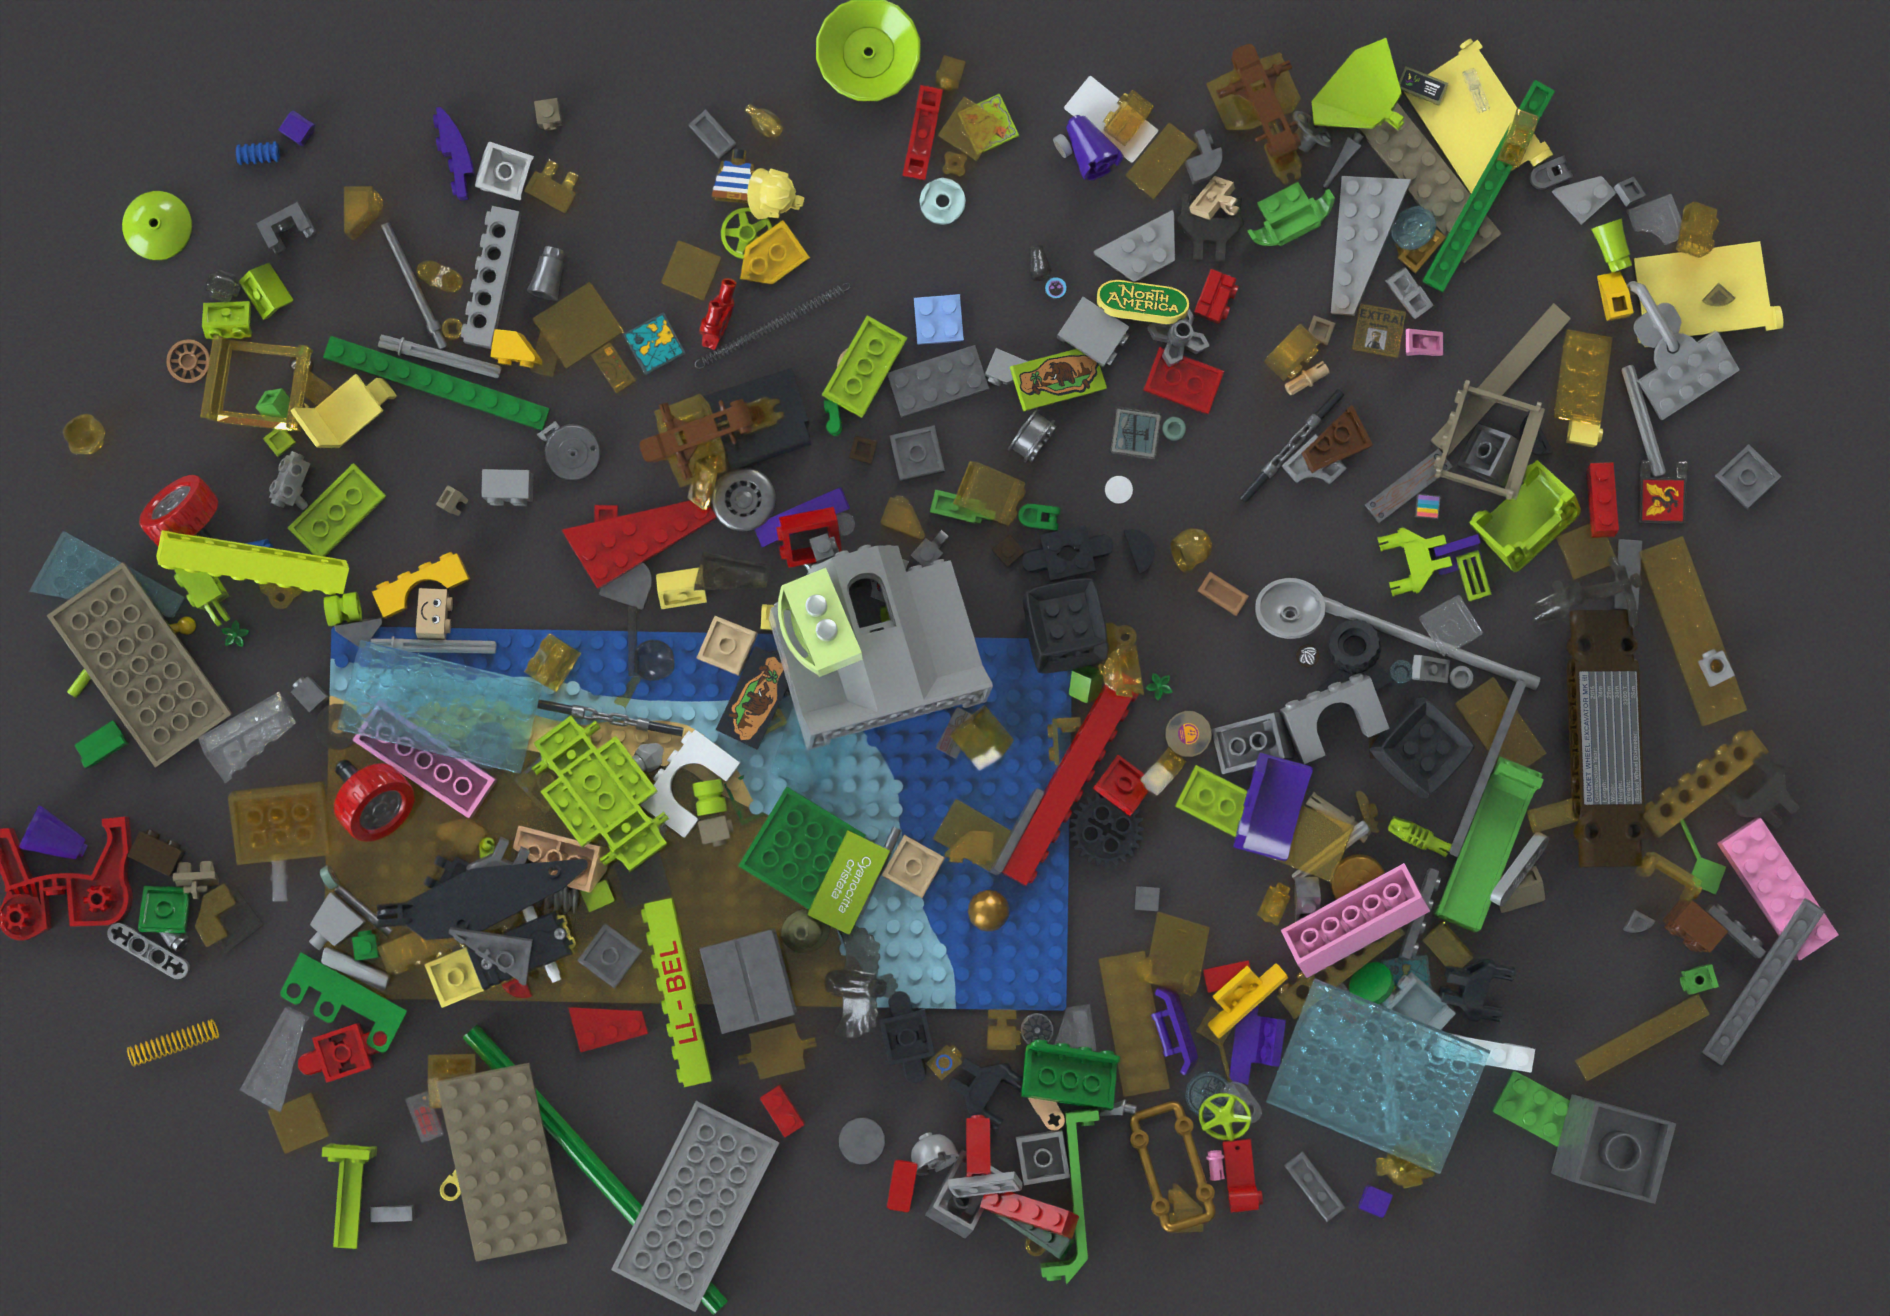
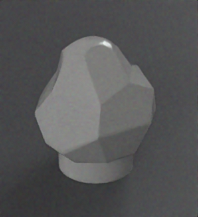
(649, 756)

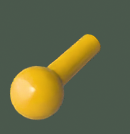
(185, 625)

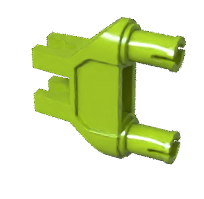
(1418, 558)

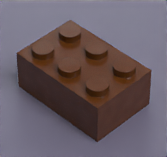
(1695, 926)

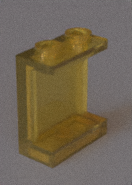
(990, 493)
(1653, 860)

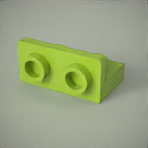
(227, 319)

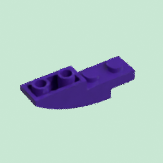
(454, 145)

